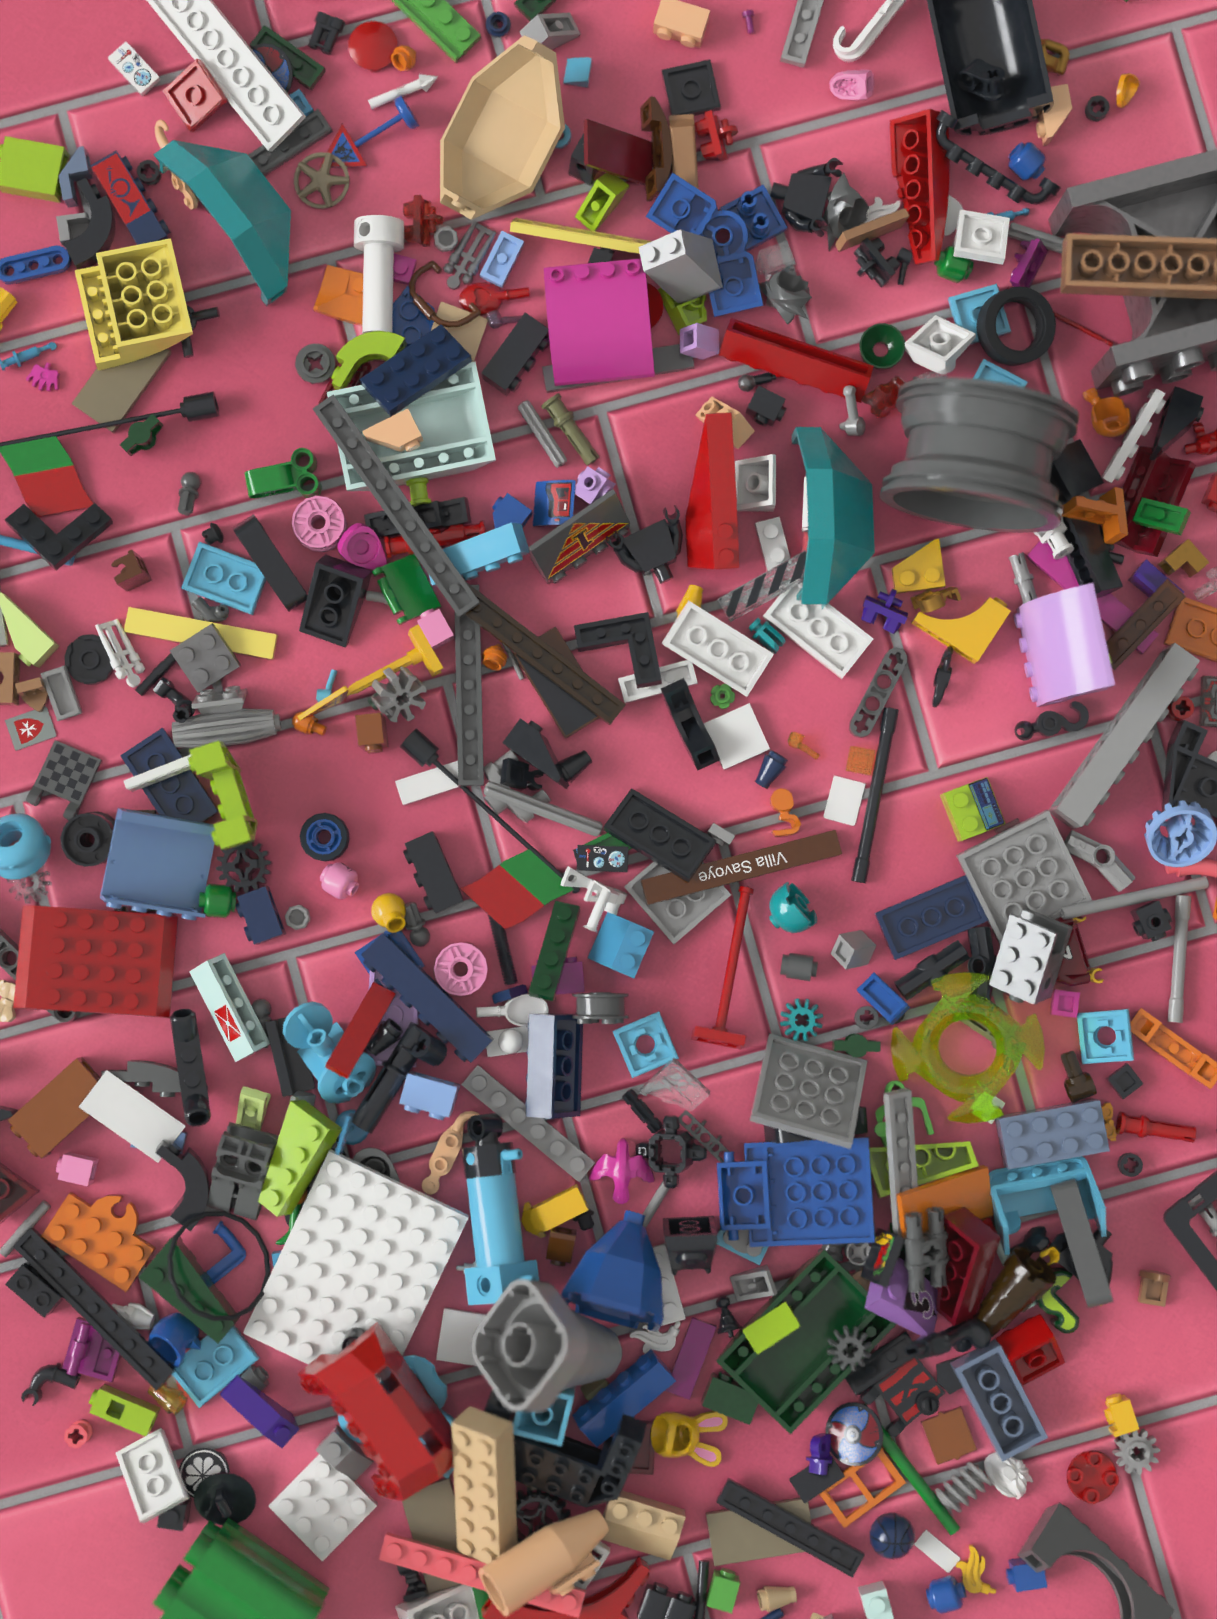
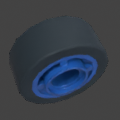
(310, 833)

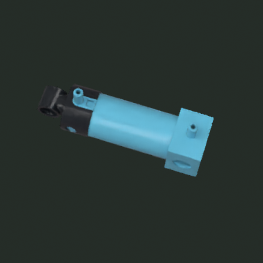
(493, 1213)

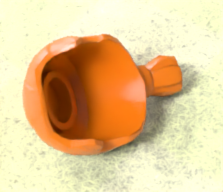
(1108, 414)

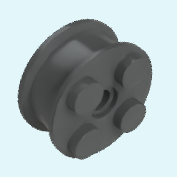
(600, 1005)

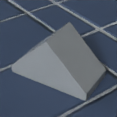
(753, 1284)

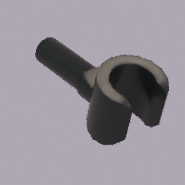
(904, 257)

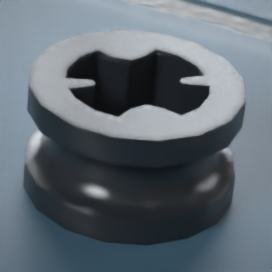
(1099, 115)
(155, 177)
(1123, 1159)

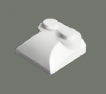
(938, 345)

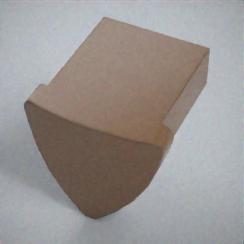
(33, 693)
(1153, 1287)

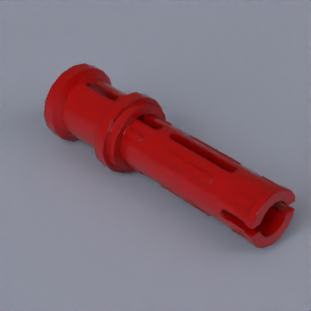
(1143, 1126)

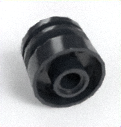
(76, 838)

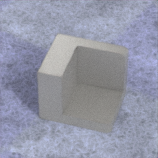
(72, 226)
(853, 949)

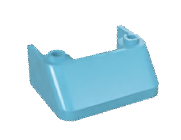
(1028, 1192)

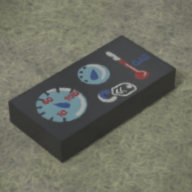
(602, 858)

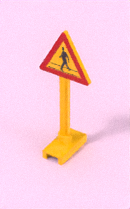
(421, 652)

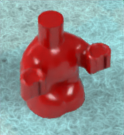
(1204, 444)

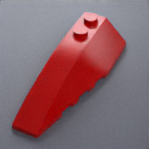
(922, 180)
(713, 501)

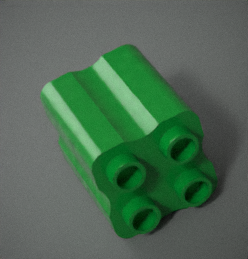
(239, 1579)

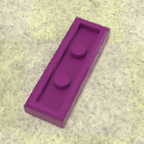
(691, 1357)

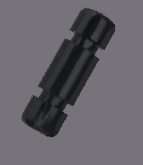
(642, 1111)

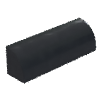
(1090, 556)

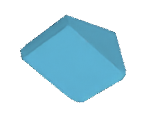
(578, 71)

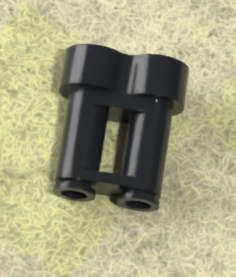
(332, 26)

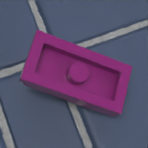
(1028, 263)

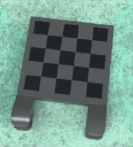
(66, 775)

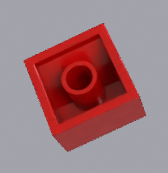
(1031, 1349)

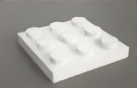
(322, 1506)

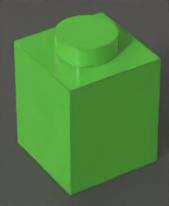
(723, 1590)

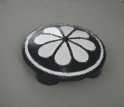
(199, 1465)

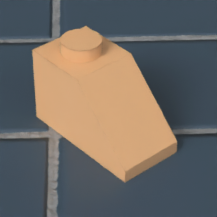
(395, 432)

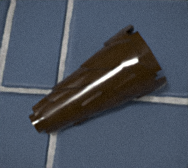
(1015, 1289)

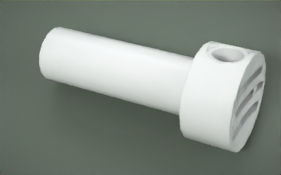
(379, 239)

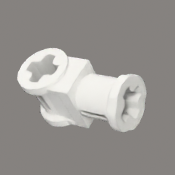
(1056, 540)

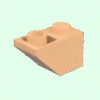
(1051, 121)
(741, 428)

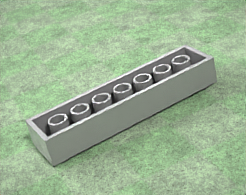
(1123, 736)

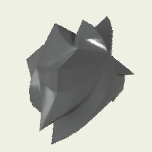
(844, 211)
(786, 294)

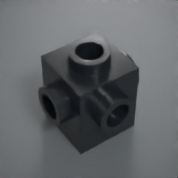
(1143, 917)

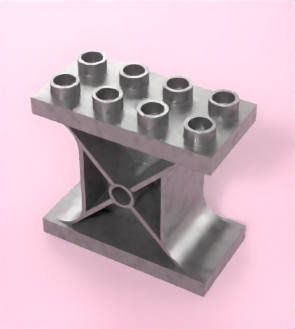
(1160, 202)

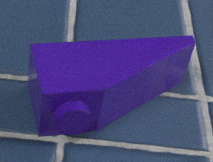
(261, 1411)

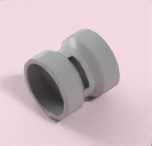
(857, 1252)

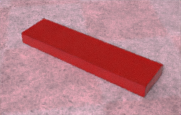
(360, 1030)

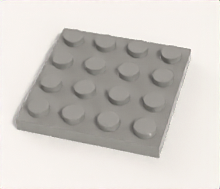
(1023, 870)
(809, 1091)

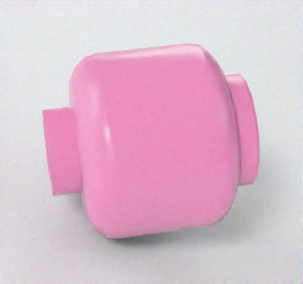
(339, 880)

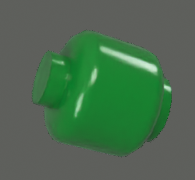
(952, 267)
(217, 900)

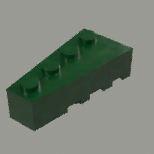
(194, 1286)

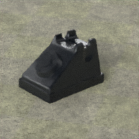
(690, 1242)

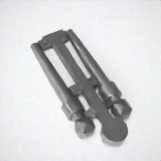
(453, 281)

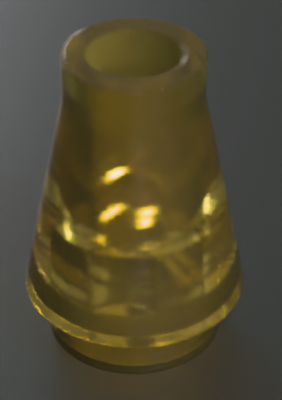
(169, 1398)

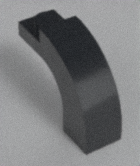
(99, 233)
(689, 724)
(196, 1182)

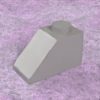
(551, 29)
(343, 1454)

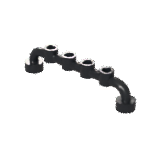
(977, 166)

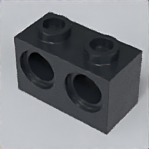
(34, 1290)

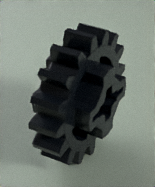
(245, 877)

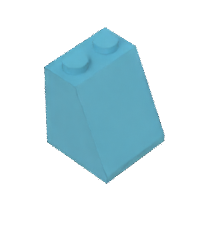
(546, 1425)

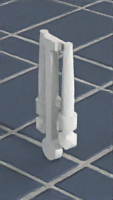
(119, 659)

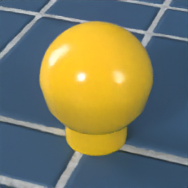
(389, 912)

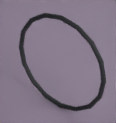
(175, 1286)

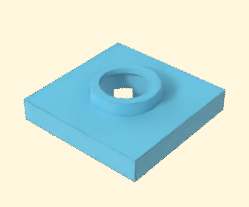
(1092, 1049)
(635, 1060)

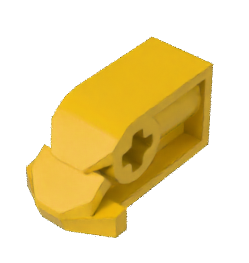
(553, 1211)

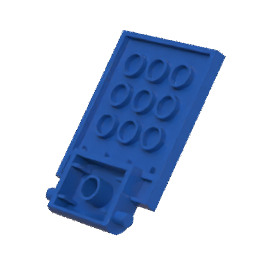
(798, 1193)

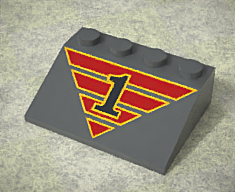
(579, 537)

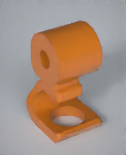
(782, 802)

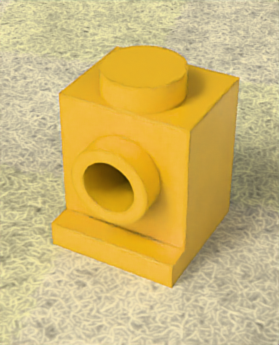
(1120, 1414)

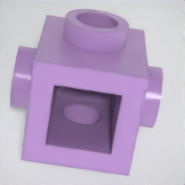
(593, 484)

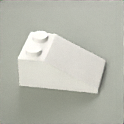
(449, 1603)

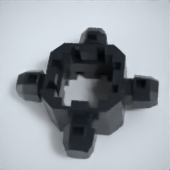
(688, 1153)

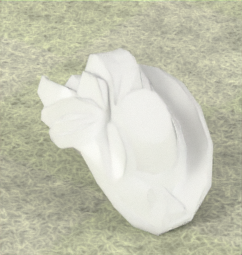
(1007, 1476)

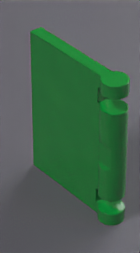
(406, 588)

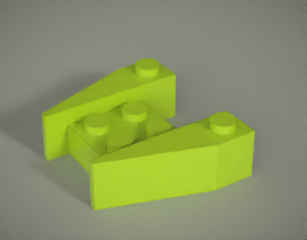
(219, 766)

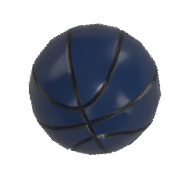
(892, 1535)

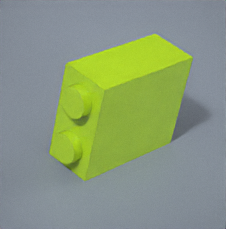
(32, 168)

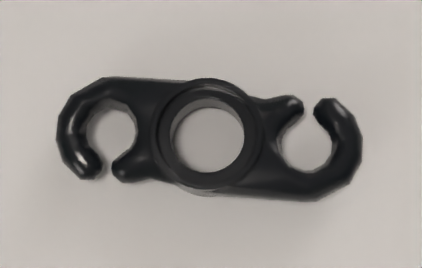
(942, 676)

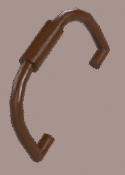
(427, 310)

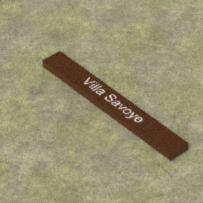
(743, 867)

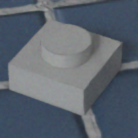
(720, 835)

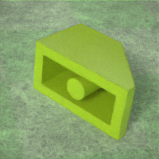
(601, 200)

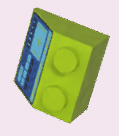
(972, 809)

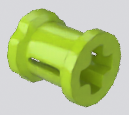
(418, 491)

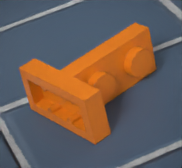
(1107, 511)

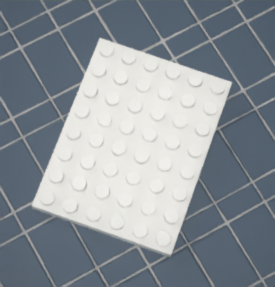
(355, 1259)

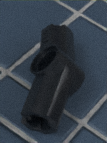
(982, 958)

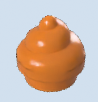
(403, 58)
(494, 657)

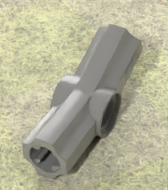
(1112, 869)

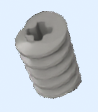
(963, 1488)

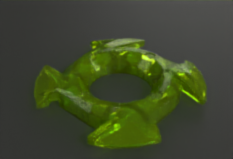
(974, 1089)

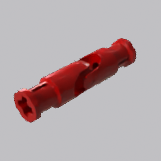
(447, 537)

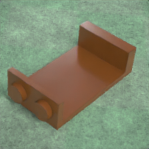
(55, 1109)

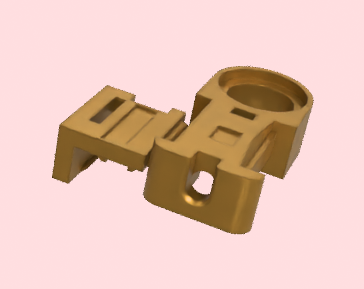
(931, 601)

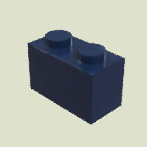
(260, 915)

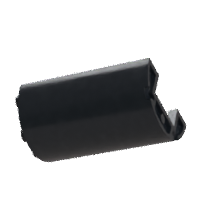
(1000, 35)

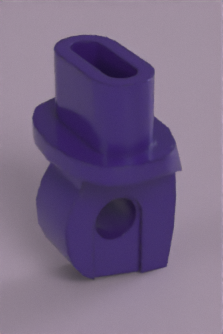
(820, 1454)

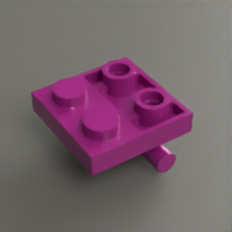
(90, 1353)

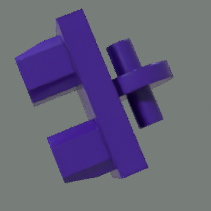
(894, 616)

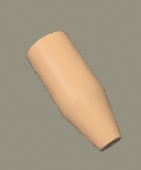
(545, 1560)

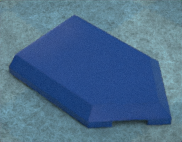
(408, 319)

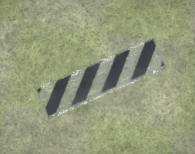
(764, 587)

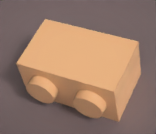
(681, 22)

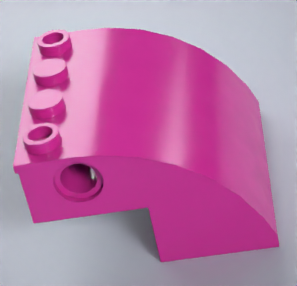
(599, 322)

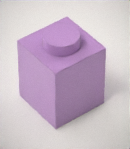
(699, 341)

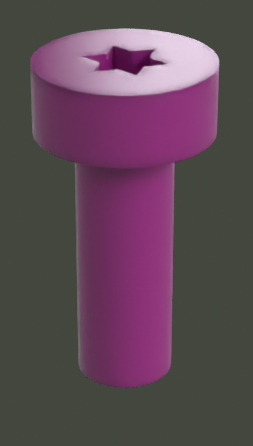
(748, 15)

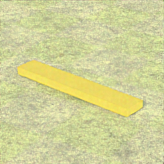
(577, 235)
(181, 628)

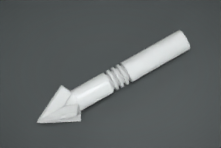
(424, 82)

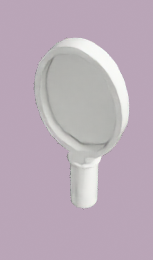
(516, 1009)

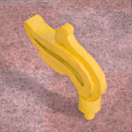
(972, 1572)

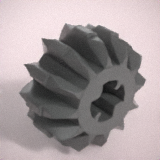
(841, 1343)

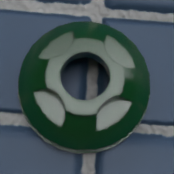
(886, 335)

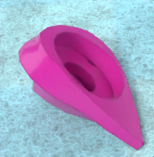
(362, 548)

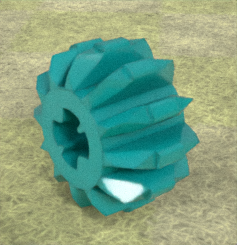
(802, 1011)

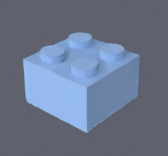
(429, 1094)

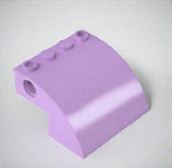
(1064, 645)

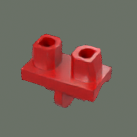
(711, 126)

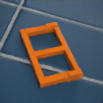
(872, 1501)

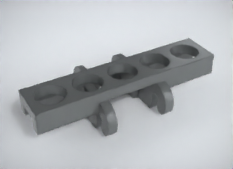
(711, 1143)

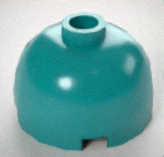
(790, 909)

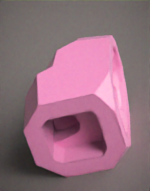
(852, 84)

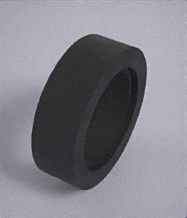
(1044, 320)

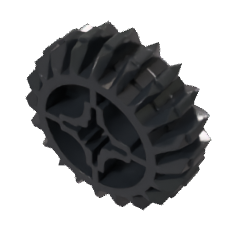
(544, 1499)

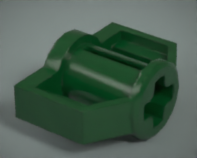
(140, 434)
(856, 1045)

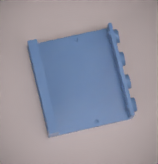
(157, 863)

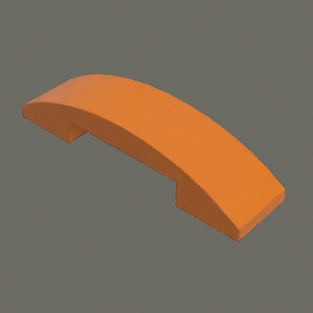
(1174, 1048)

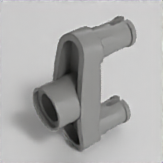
(493, 774)

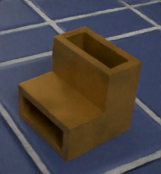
(1186, 557)

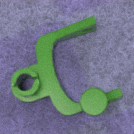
(880, 1128)

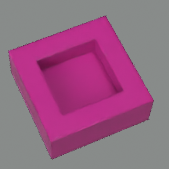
(403, 268)
(1064, 1003)

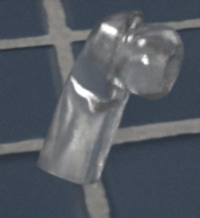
(1209, 587)

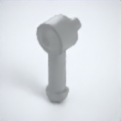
(854, 424)

